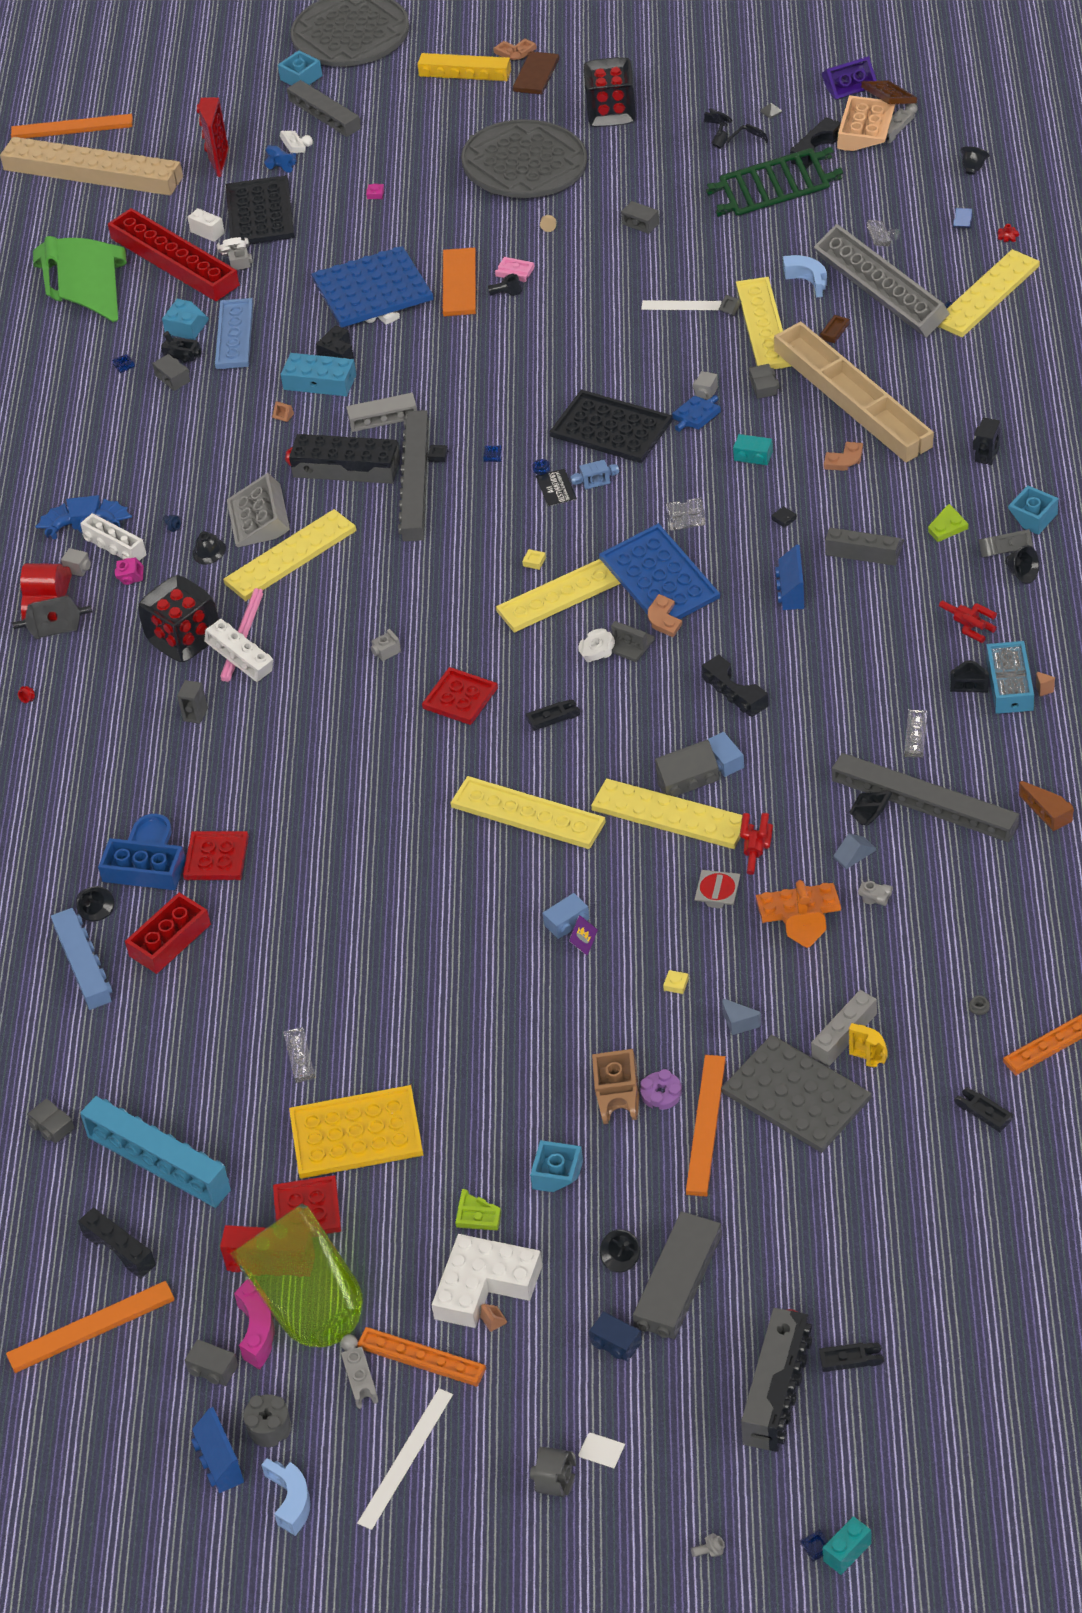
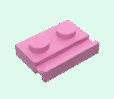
(519, 267)

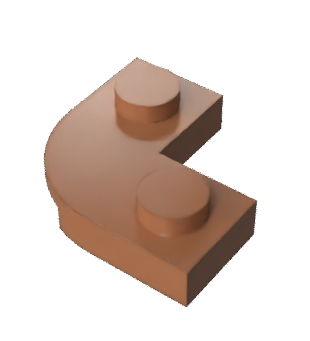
(515, 52)
(841, 461)
(659, 616)

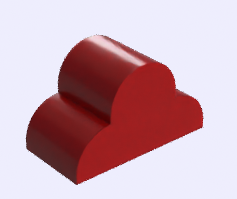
(42, 583)

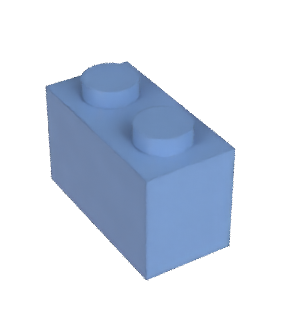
(726, 754)
(563, 916)

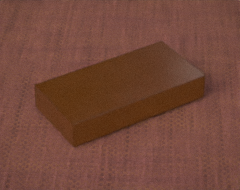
(834, 329)

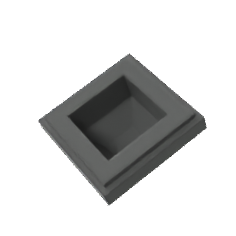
(771, 111)

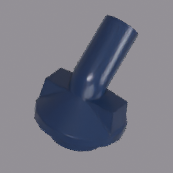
(173, 522)

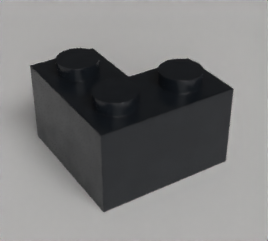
(335, 344)

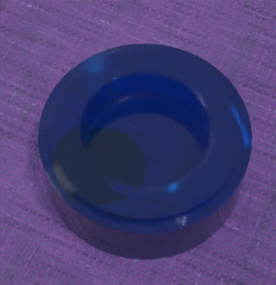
(541, 466)

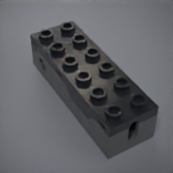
(344, 458)
(776, 1379)

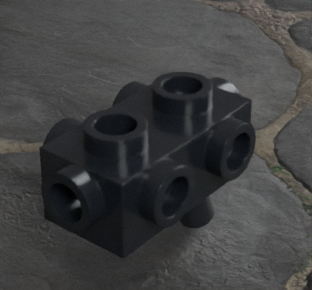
(180, 348)

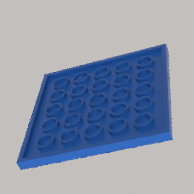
(372, 286)

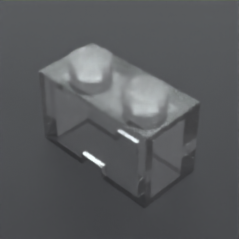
(685, 514)

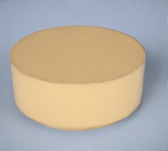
(548, 223)

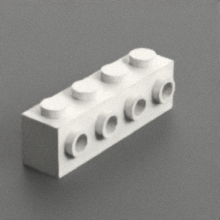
(112, 538)
(238, 650)

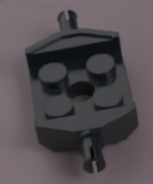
(39, 624)

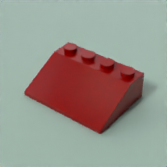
(213, 132)

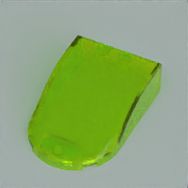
(302, 1279)

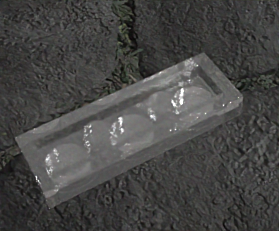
(915, 733)
(299, 1055)

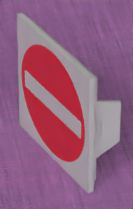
(717, 888)

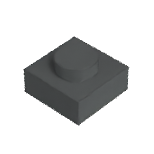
(730, 305)

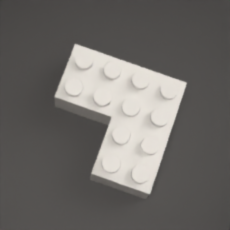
(480, 1268)

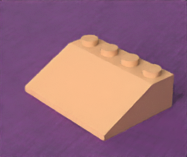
(864, 123)

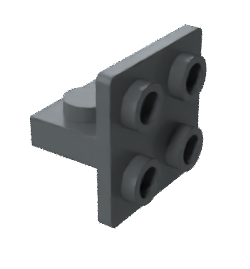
(630, 641)

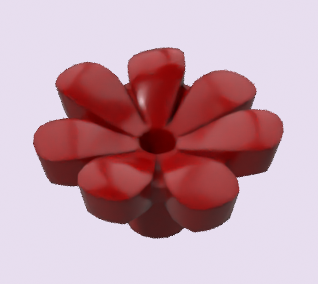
(1008, 233)

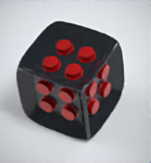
(609, 91)
(177, 617)

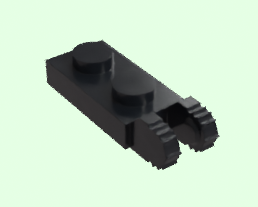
(552, 714)
(984, 1109)
(850, 1356)

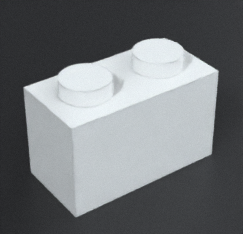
(206, 225)

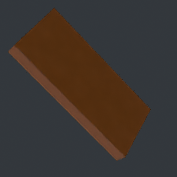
(536, 72)
(889, 92)

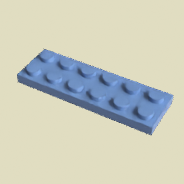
(234, 333)

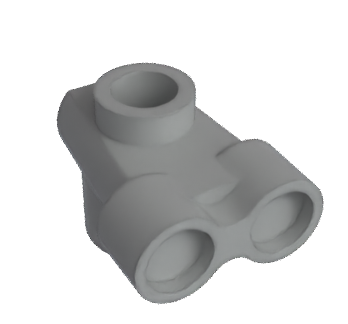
(875, 893)

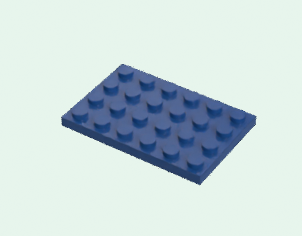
(657, 565)

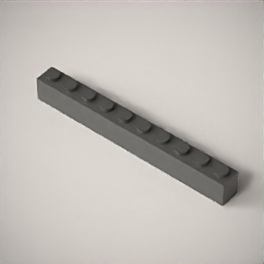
(415, 476)
(926, 797)

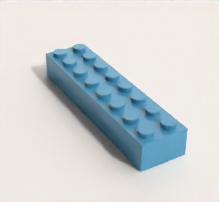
(156, 1151)

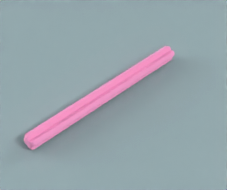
(244, 628)

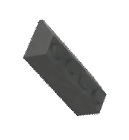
(863, 546)

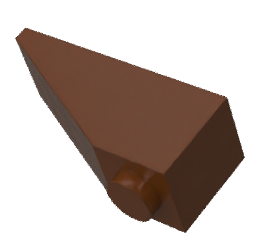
(1048, 806)

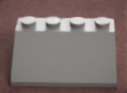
(258, 512)

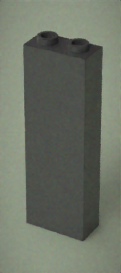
(677, 1275)

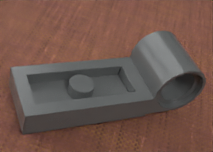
(1005, 543)

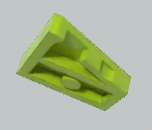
(947, 524)
(477, 1213)

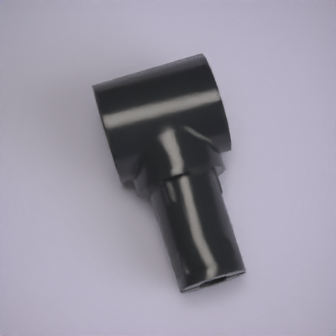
(509, 285)

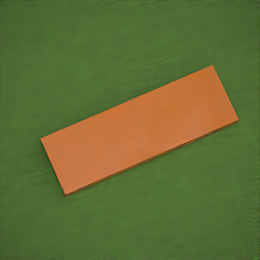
(459, 281)

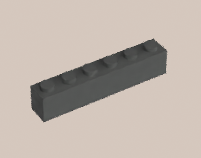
(324, 108)

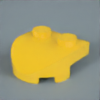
(867, 1044)

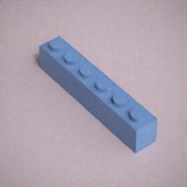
(81, 958)

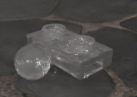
(879, 233)

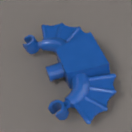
(79, 510)

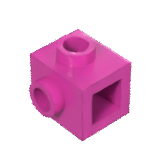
(129, 570)

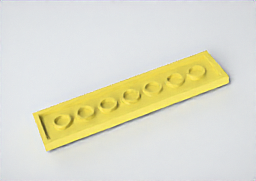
(988, 292)
(761, 320)
(290, 554)
(556, 595)
(528, 812)
(668, 813)

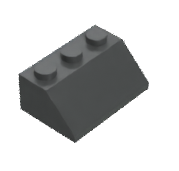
(687, 769)

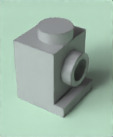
(240, 258)
(386, 645)

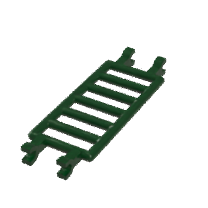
(733, 205)

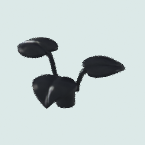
(721, 136)

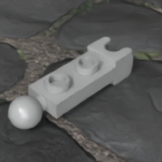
(900, 120)
(357, 1370)

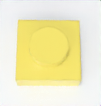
(534, 559)
(676, 982)

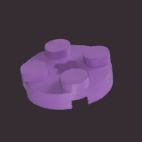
(657, 1080)

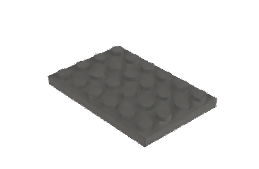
(796, 1093)

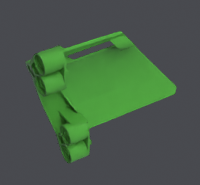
(84, 272)

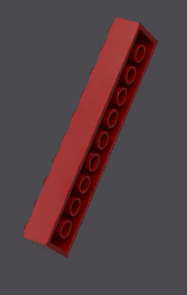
(173, 254)

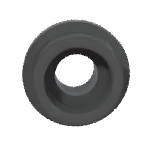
(979, 1001)

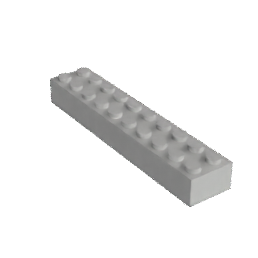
(882, 280)

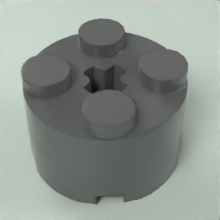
(267, 1420)
(553, 1471)

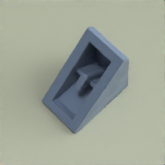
(853, 850)
(739, 1017)

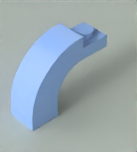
(806, 268)
(296, 1507)

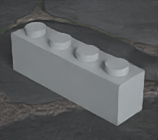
(380, 412)
(835, 1035)

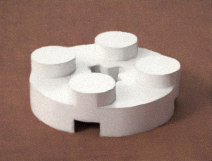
(232, 244)
(591, 651)

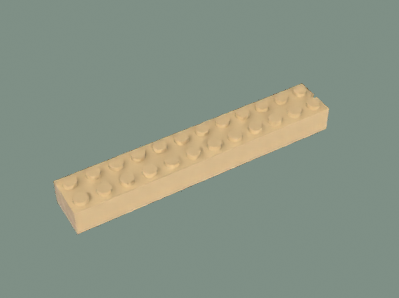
(91, 165)
(853, 391)

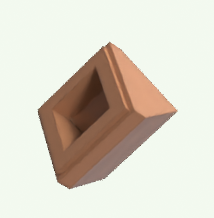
(282, 411)
(1045, 684)
(492, 1317)

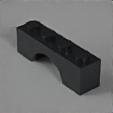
(824, 133)
(749, 698)
(131, 1252)

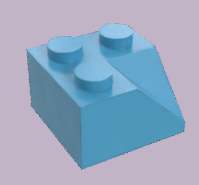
(299, 67)
(184, 319)
(1034, 509)
(555, 1166)

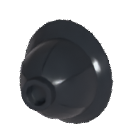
(973, 158)
(208, 548)
(1023, 564)
(94, 903)
(619, 1250)

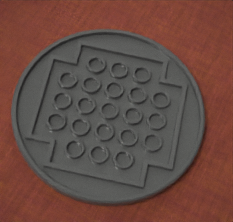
(350, 30)
(524, 158)

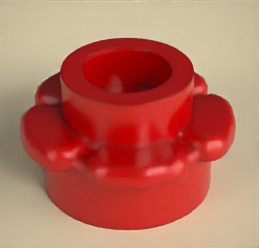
(26, 694)

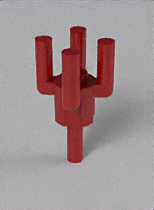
(970, 619)
(755, 840)

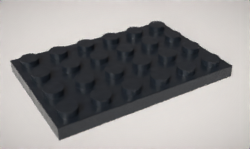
(260, 209)
(611, 426)

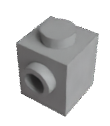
(705, 385)
(77, 561)

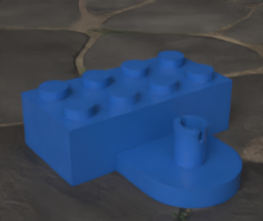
(144, 857)

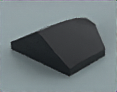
(969, 678)
(869, 806)

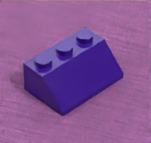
(847, 78)

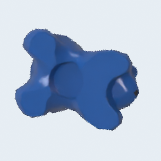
(277, 157)

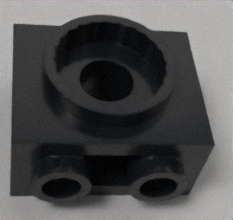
(987, 441)

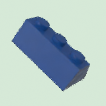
(790, 580)
(216, 1452)

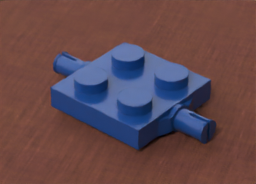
(696, 412)

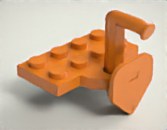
(800, 910)

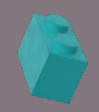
(753, 449)
(847, 1545)

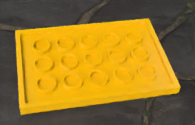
(355, 1131)

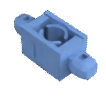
(594, 474)

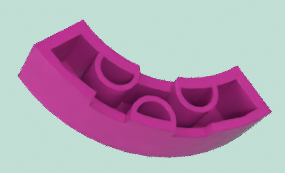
(261, 1330)

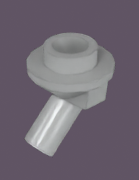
(714, 1546)

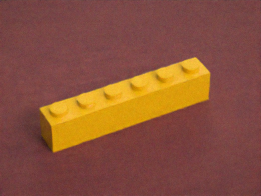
(464, 67)

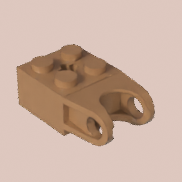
(616, 1082)

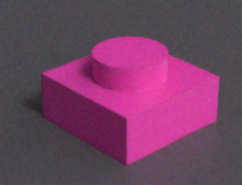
(375, 191)

